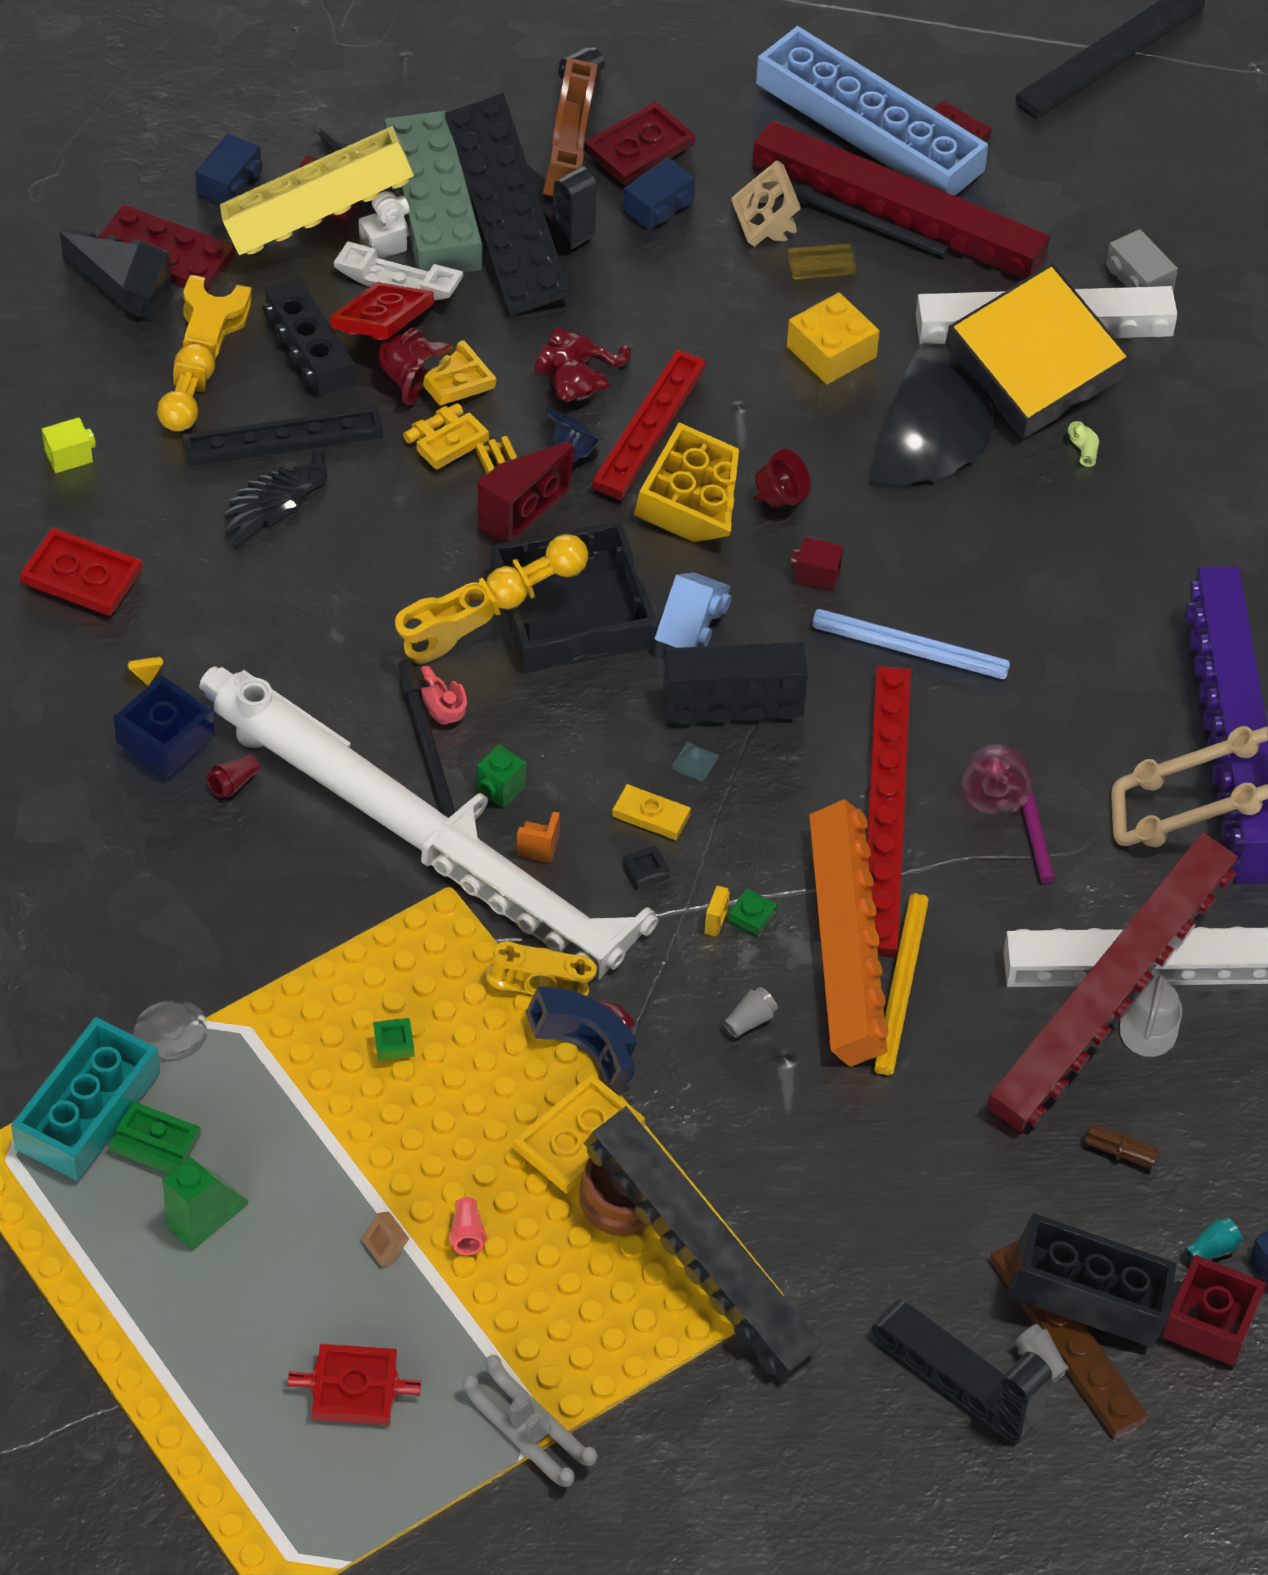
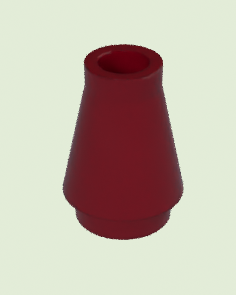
(231, 775)

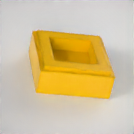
(717, 911)

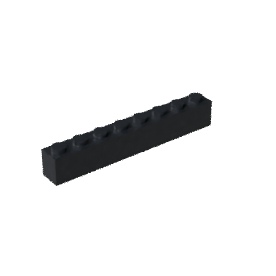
(701, 1244)

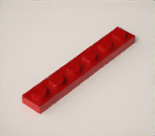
(648, 425)

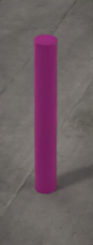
(1038, 840)

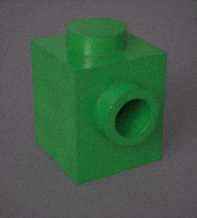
(501, 776)

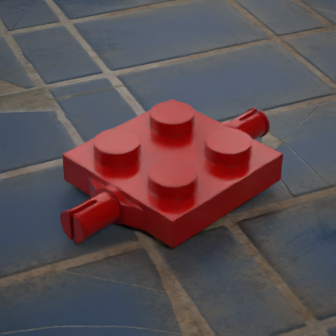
(354, 1384)

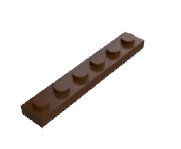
(1086, 1360)

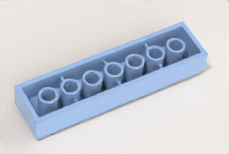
(870, 112)

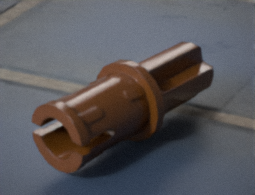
(1122, 1146)

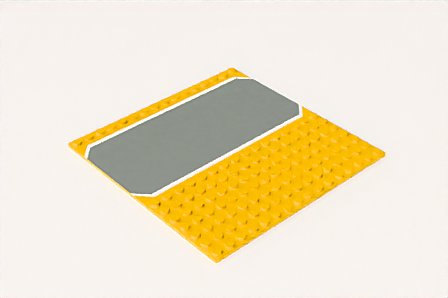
(318, 1148)

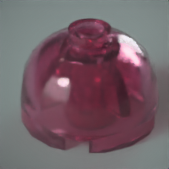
(997, 779)

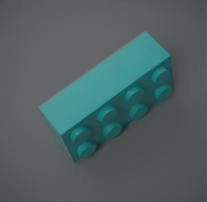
(85, 1098)

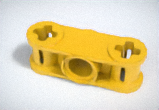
(538, 967)

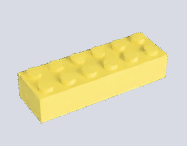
(316, 191)

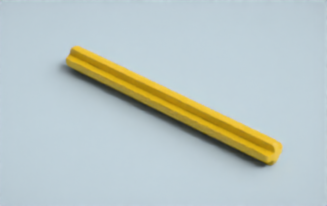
(902, 981)

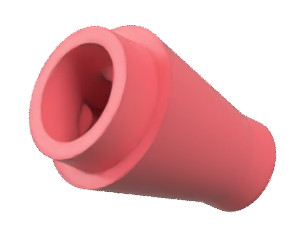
(467, 1229)

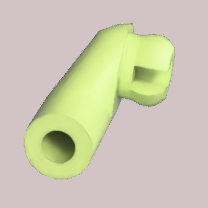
(1086, 441)

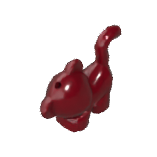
(568, 357)

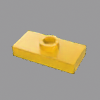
(651, 812)

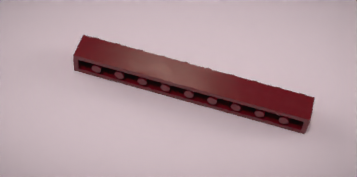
(902, 200)
(1111, 983)

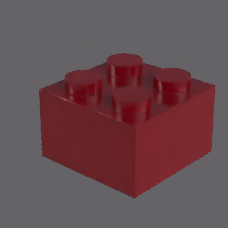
(1214, 1310)

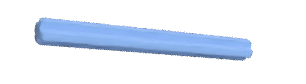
(911, 644)

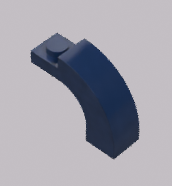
(589, 1025)

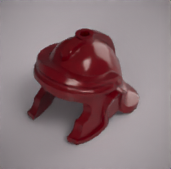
(403, 361)

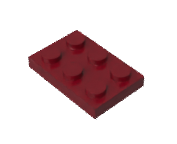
(639, 143)

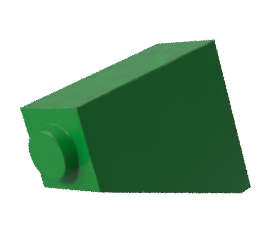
(198, 1202)

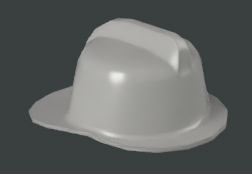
(1152, 1020)

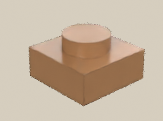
(385, 1238)

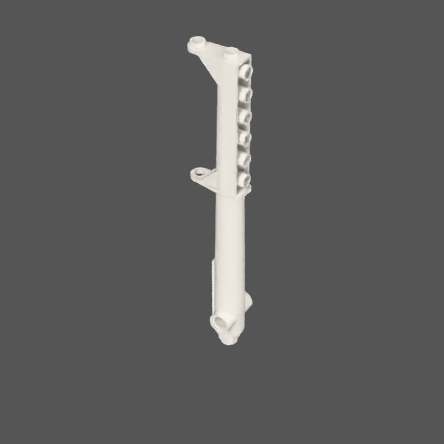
(446, 843)

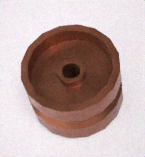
(605, 1205)

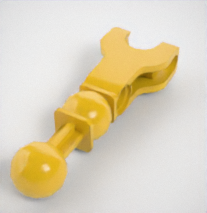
(209, 322)
(452, 617)

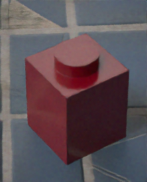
(817, 564)

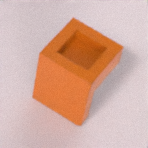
(539, 841)

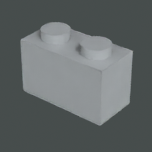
(1140, 262)

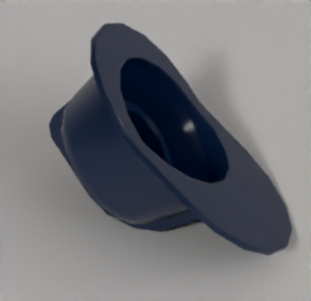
(569, 430)

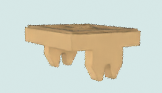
(766, 189)

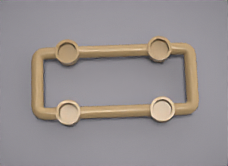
(1151, 777)

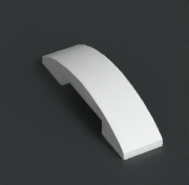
(364, 267)

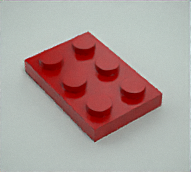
(381, 310)
(81, 571)

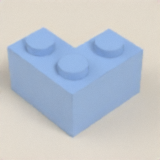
(690, 608)

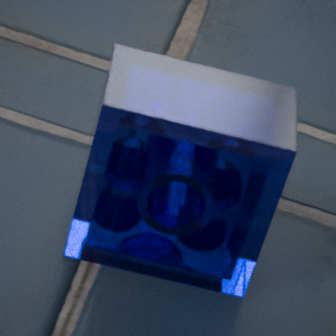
(164, 726)

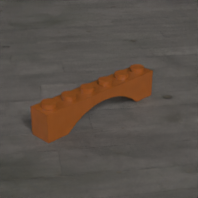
(570, 121)

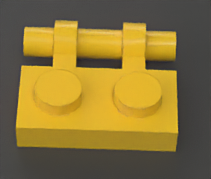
(449, 442)

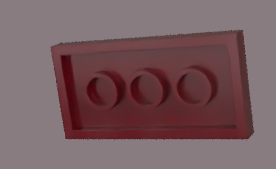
(188, 249)

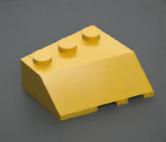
(691, 486)

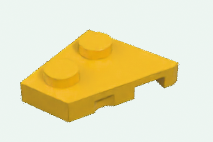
(458, 376)

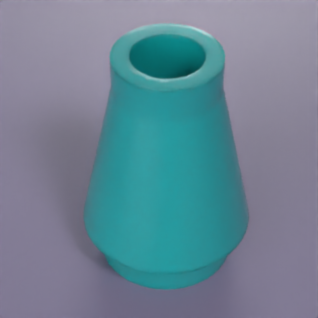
(1216, 1240)

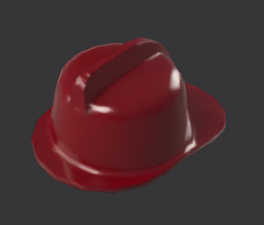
(782, 480)

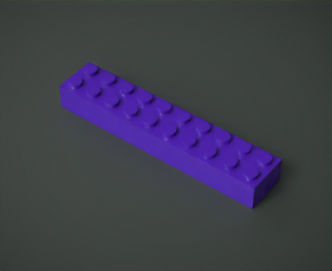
(1231, 700)

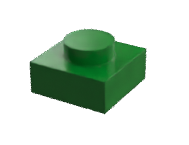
(752, 912)
(393, 1039)

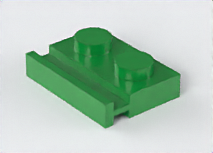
(154, 1138)

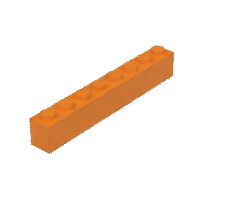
(848, 933)

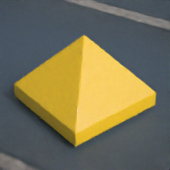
(146, 668)

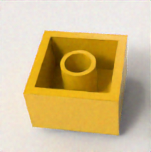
(833, 338)

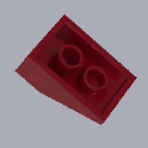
(523, 491)

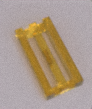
(819, 259)

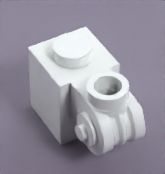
(387, 228)

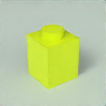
(68, 444)

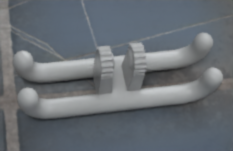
(528, 1423)

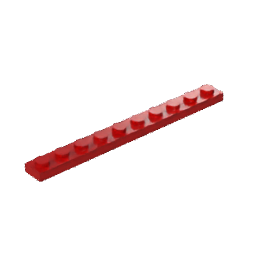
(888, 801)

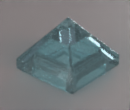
(695, 761)

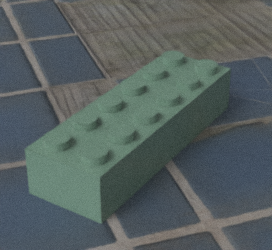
(437, 196)

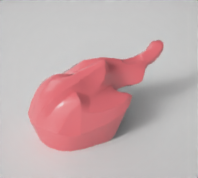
(443, 704)

